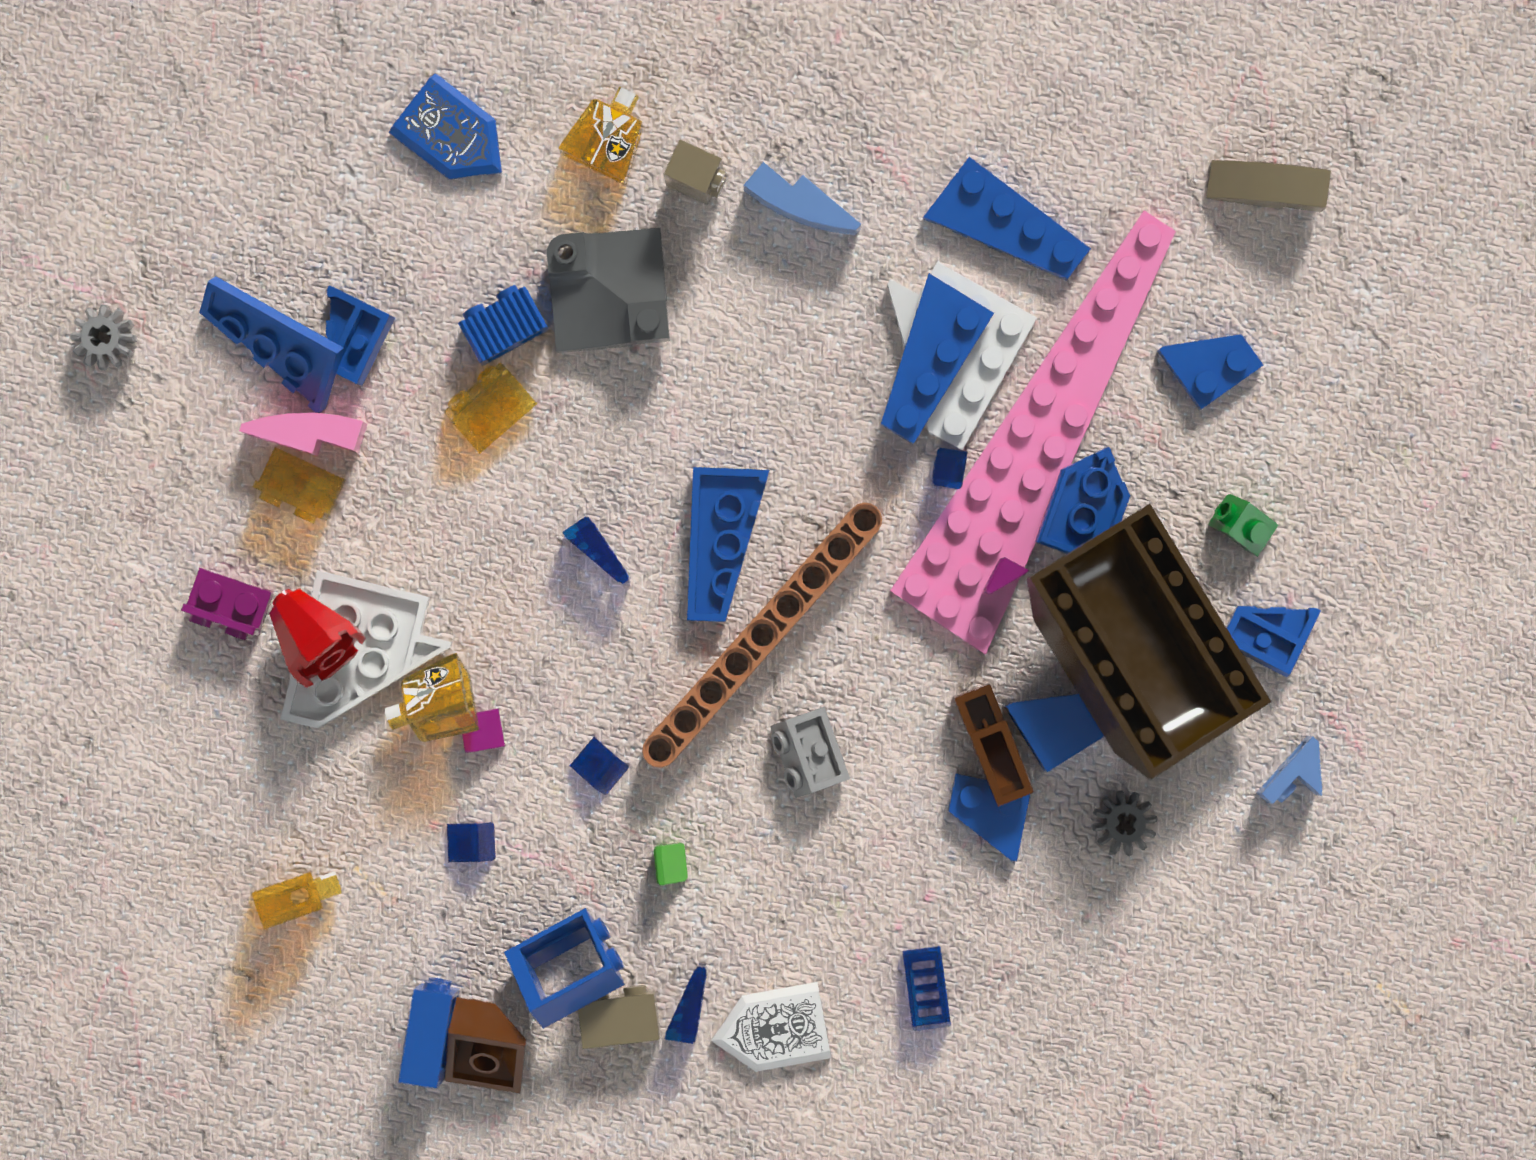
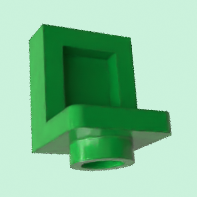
(1243, 524)

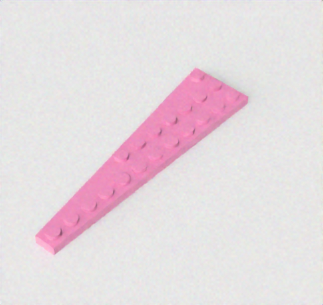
(1016, 473)

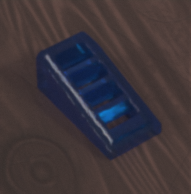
(591, 542)
(687, 1015)
(933, 1021)

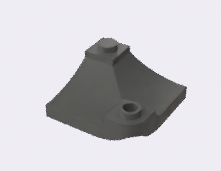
(608, 290)

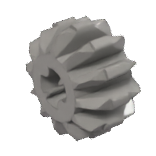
(103, 352)

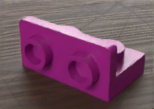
(227, 603)

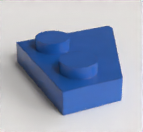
(358, 330)
(1210, 366)
(1272, 634)
(976, 807)

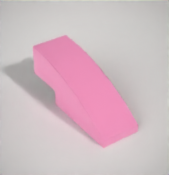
(308, 431)

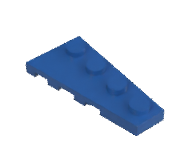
(996, 215)
(289, 348)
(936, 348)
(721, 527)

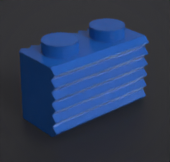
(503, 324)

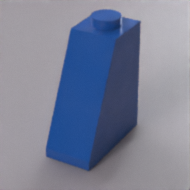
(1054, 727)

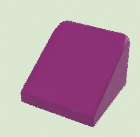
(1003, 573)
(489, 734)

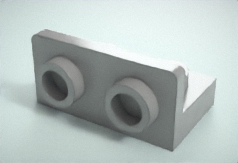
(809, 752)

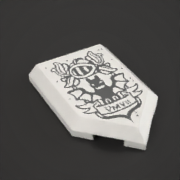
(776, 1028)

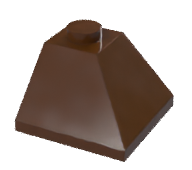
(484, 1047)

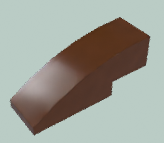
(993, 744)

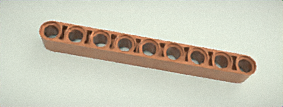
(768, 616)

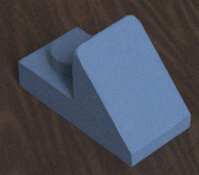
(1300, 764)

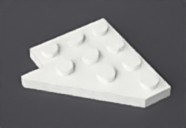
(985, 365)
(392, 648)

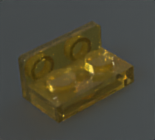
(489, 406)
(300, 485)

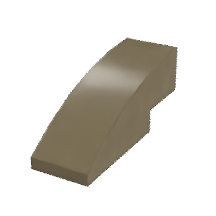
(1269, 185)

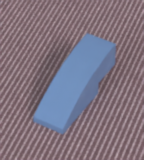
(800, 202)

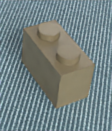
(695, 172)
(620, 1019)

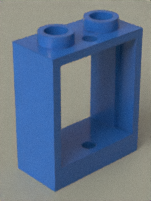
(552, 943)
(428, 1033)

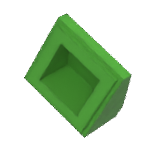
(670, 863)

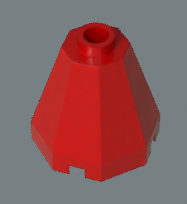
(312, 636)

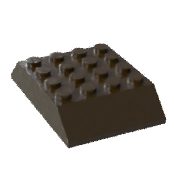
(1143, 644)

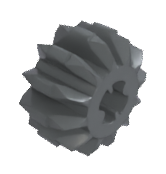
(1137, 824)

